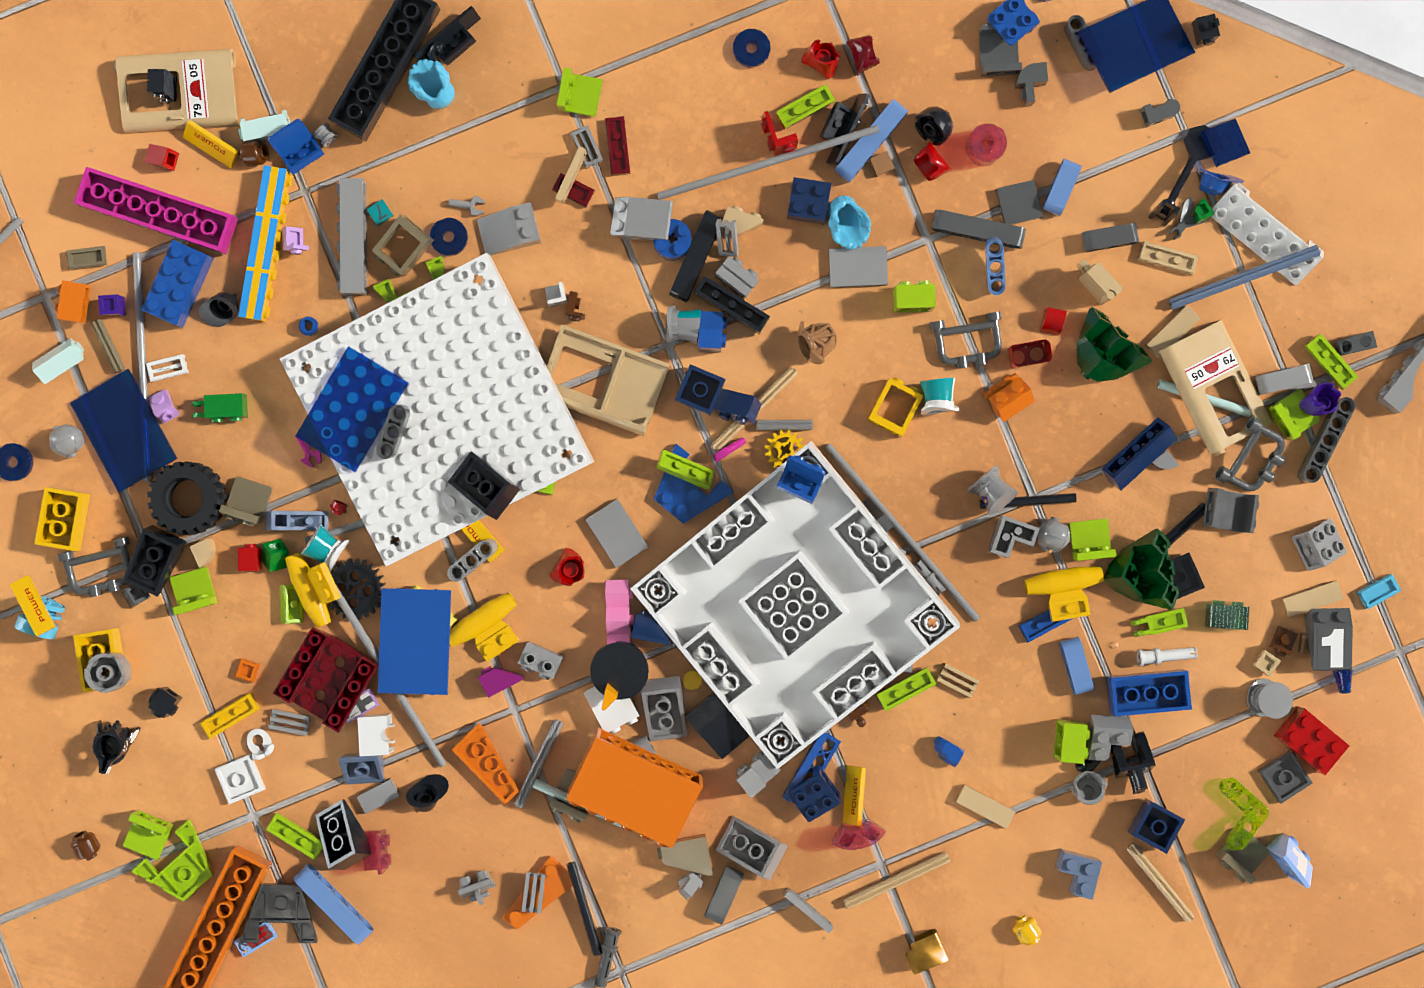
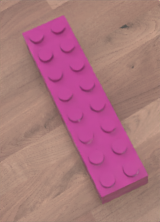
(156, 210)

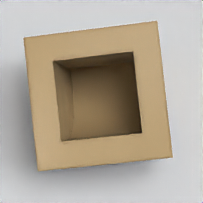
(203, 552)

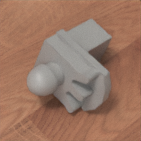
(689, 884)

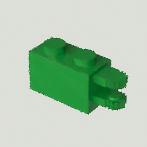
(222, 406)

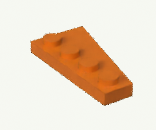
(556, 883)

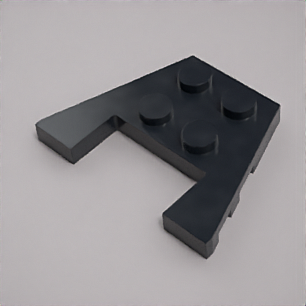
(280, 905)

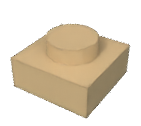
(1266, 662)

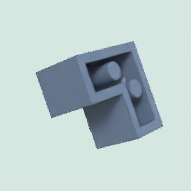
(1084, 871)

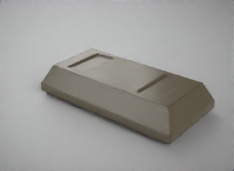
(86, 257)

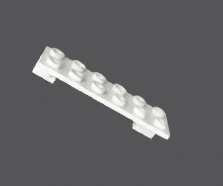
(1262, 231)

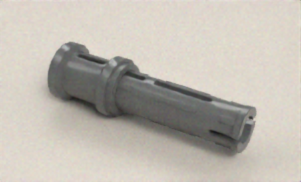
(609, 948)

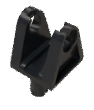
(1136, 772)

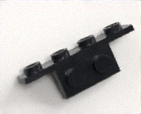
(454, 37)
(841, 122)

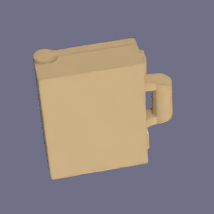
(1098, 281)

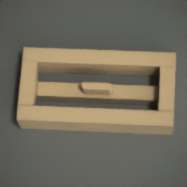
(972, 687)

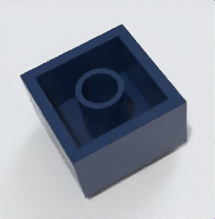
(809, 200)
(700, 390)
(1156, 825)

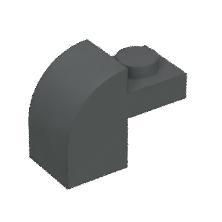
(1030, 77)

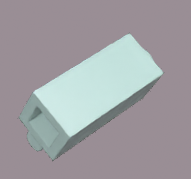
(263, 127)
(58, 360)

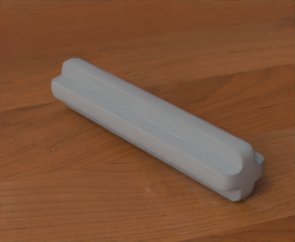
(784, 424)

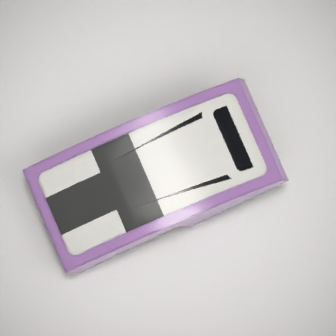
(365, 703)

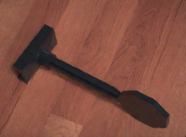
(1197, 150)

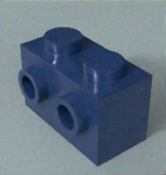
(737, 407)

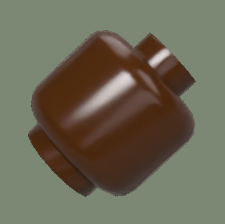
(253, 153)
(85, 845)

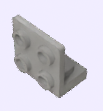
(1319, 545)

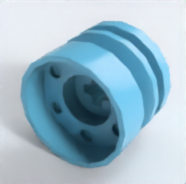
(52, 607)

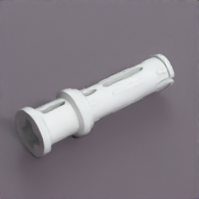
(1158, 656)

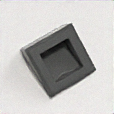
(135, 596)

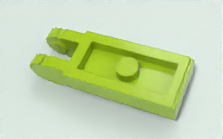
(1161, 622)

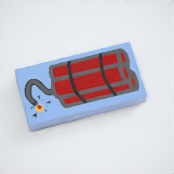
(266, 934)

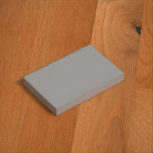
(858, 267)
(616, 533)

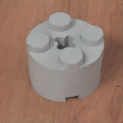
(119, 673)

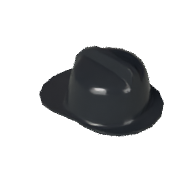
(219, 309)
(427, 792)

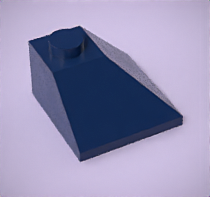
(648, 629)

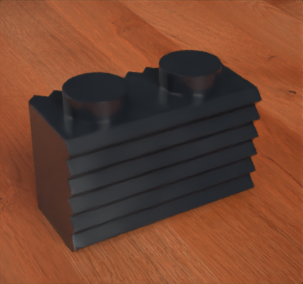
(162, 85)

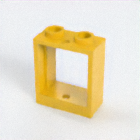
(887, 425)

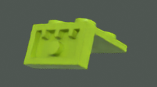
(579, 93)
(1290, 416)
(1090, 540)
(193, 591)
(147, 834)

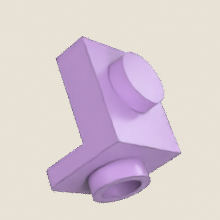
(293, 240)
(163, 406)

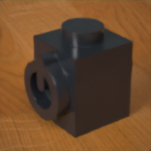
(164, 702)

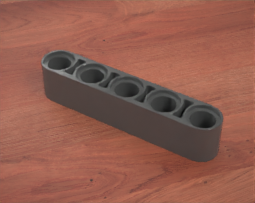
(977, 228)
(1320, 447)

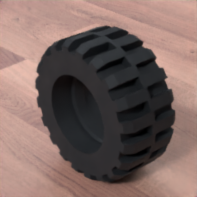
(163, 490)

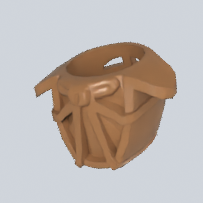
(819, 341)

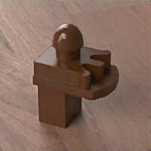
(857, 715)

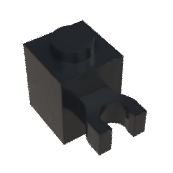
(1206, 29)

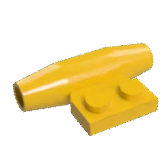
(313, 586)
(1065, 590)
(486, 627)

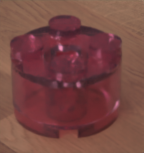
(994, 137)

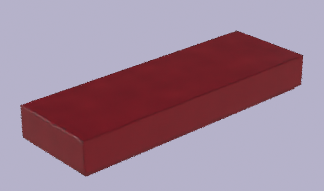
(617, 146)

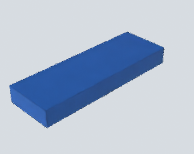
(1039, 626)

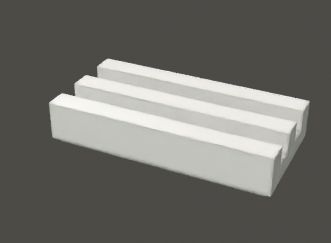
(183, 364)

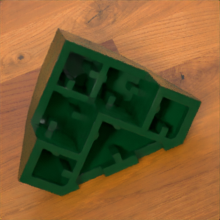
(1105, 350)
(1145, 572)

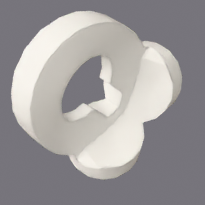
(258, 754)

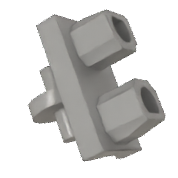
(468, 889)

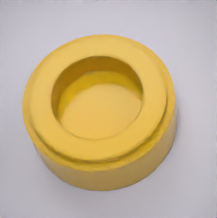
(692, 680)

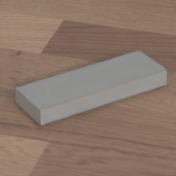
(808, 910)

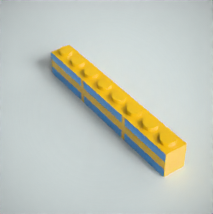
(265, 244)

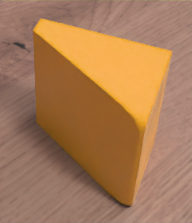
(609, 697)

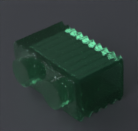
(1227, 616)

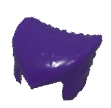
(1321, 400)

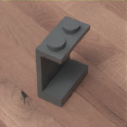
(996, 55)
(1230, 510)

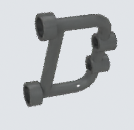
(962, 361)
(1265, 475)
(95, 590)

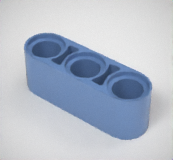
(1061, 187)
(999, 274)
(1076, 665)

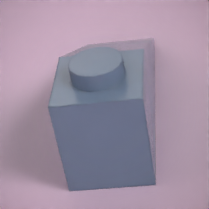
(295, 520)

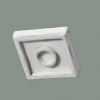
(240, 779)

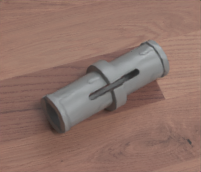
(929, 577)

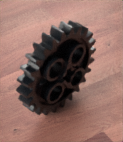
(365, 602)

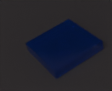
(1225, 142)

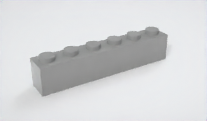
(352, 237)

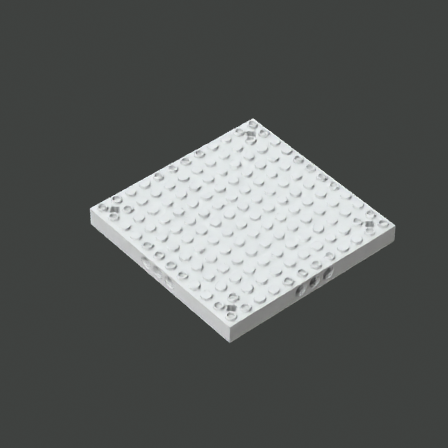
(468, 390)
(795, 609)

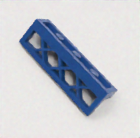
(808, 761)

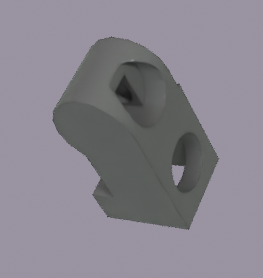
(1159, 114)
(1357, 343)

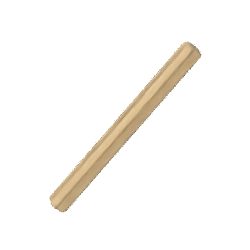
(766, 397)
(896, 880)

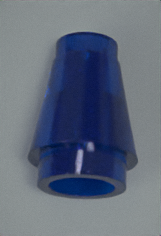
(1343, 680)

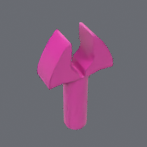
(729, 449)
(308, 453)

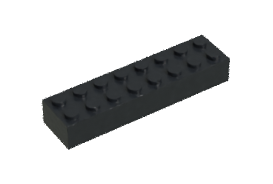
(383, 66)

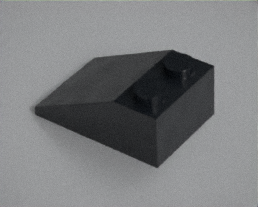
(483, 485)
(154, 559)
(717, 725)
(342, 836)

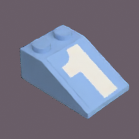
(1291, 859)

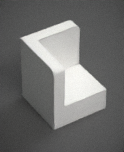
(556, 295)

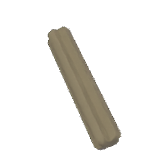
(108, 346)

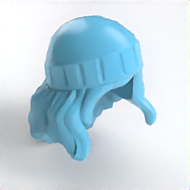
(431, 84)
(848, 222)

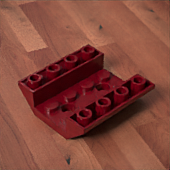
(316, 670)

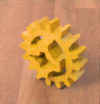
(776, 444)

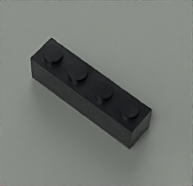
(731, 305)

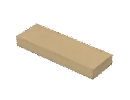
(571, 175)
(1167, 258)
(1173, 330)
(1312, 598)
(985, 806)

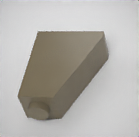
(688, 854)

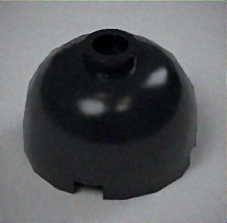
(934, 125)

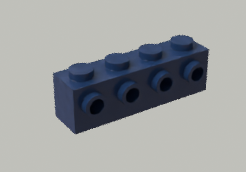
(1139, 453)

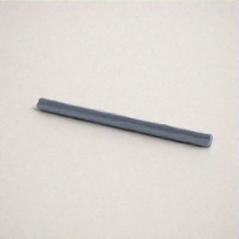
(1244, 277)

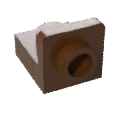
(574, 303)
(1283, 641)

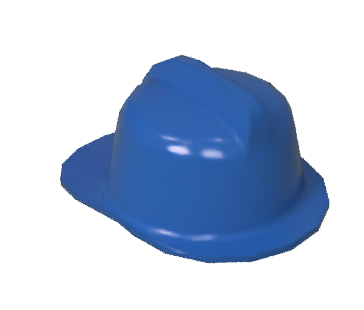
(1216, 183)

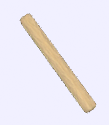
(1160, 882)

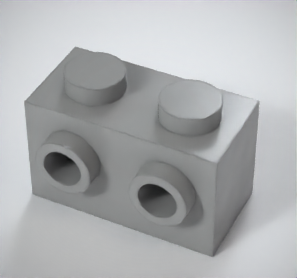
(540, 660)

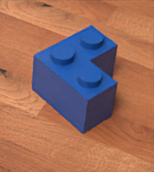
(710, 331)

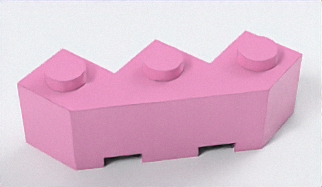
(618, 611)

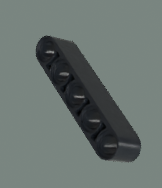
(695, 257)

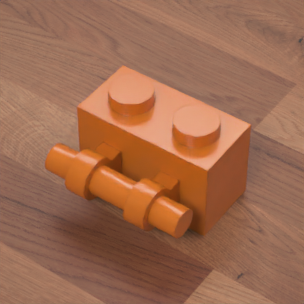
(73, 301)
(1009, 396)

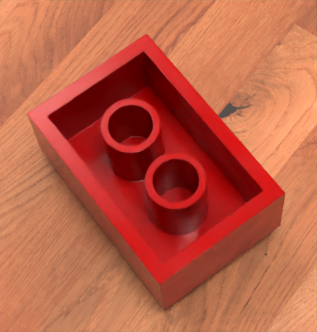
(1311, 740)

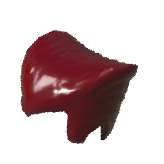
(863, 53)

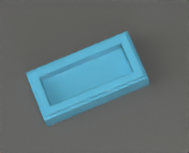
(1378, 591)

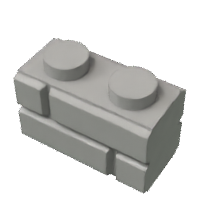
(737, 277)

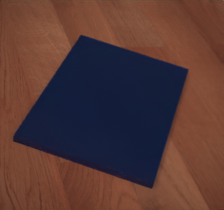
(1136, 43)
(351, 409)
(123, 430)

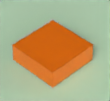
(247, 670)

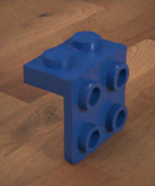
(1013, 20)
(296, 146)
(801, 479)

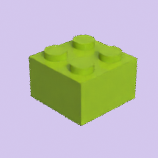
(914, 297)
(1071, 741)

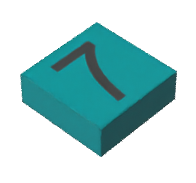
(380, 212)

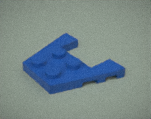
(684, 498)

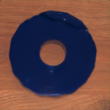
(755, 37)
(460, 239)
(24, 462)

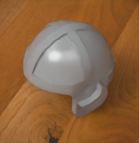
(66, 440)
(1053, 535)
(1089, 787)

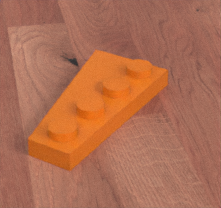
(484, 761)

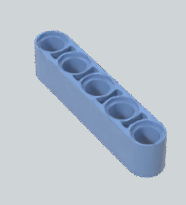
(868, 145)
(333, 904)

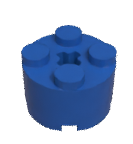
(680, 247)

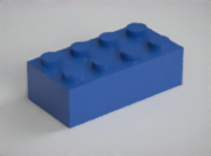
(177, 283)
(1148, 692)

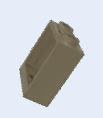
(415, 231)

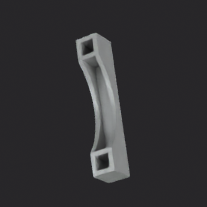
(1400, 389)

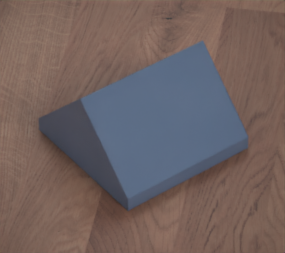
(362, 769)

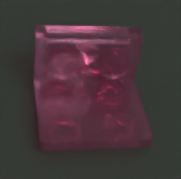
(378, 844)

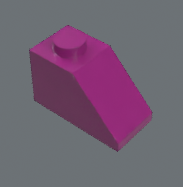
(498, 679)

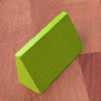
(290, 606)

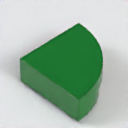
(1202, 211)

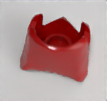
(822, 58)
(931, 163)
(568, 568)

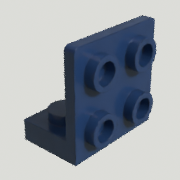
(815, 795)

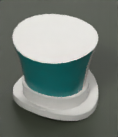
(938, 396)
(324, 547)

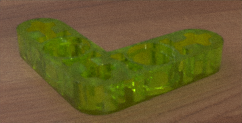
(1250, 814)

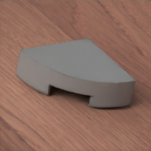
(1165, 461)

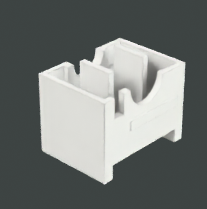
(372, 734)

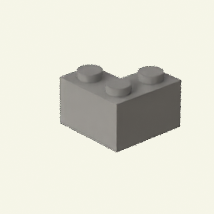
(1009, 531)
(1105, 732)
(756, 774)

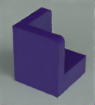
(111, 305)

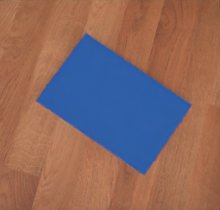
(414, 641)

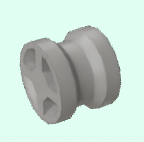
(326, 135)

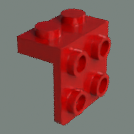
(781, 145)

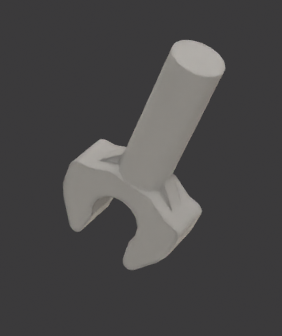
(468, 205)

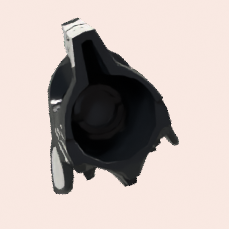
(112, 744)

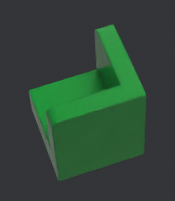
(274, 555)

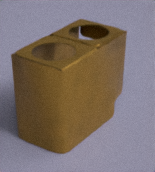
(926, 952)

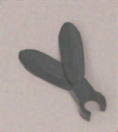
(1186, 219)

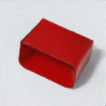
(1045, 347)

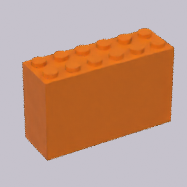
(634, 788)

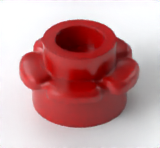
(338, 507)

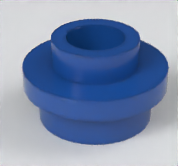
(302, 326)

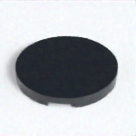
(621, 667)

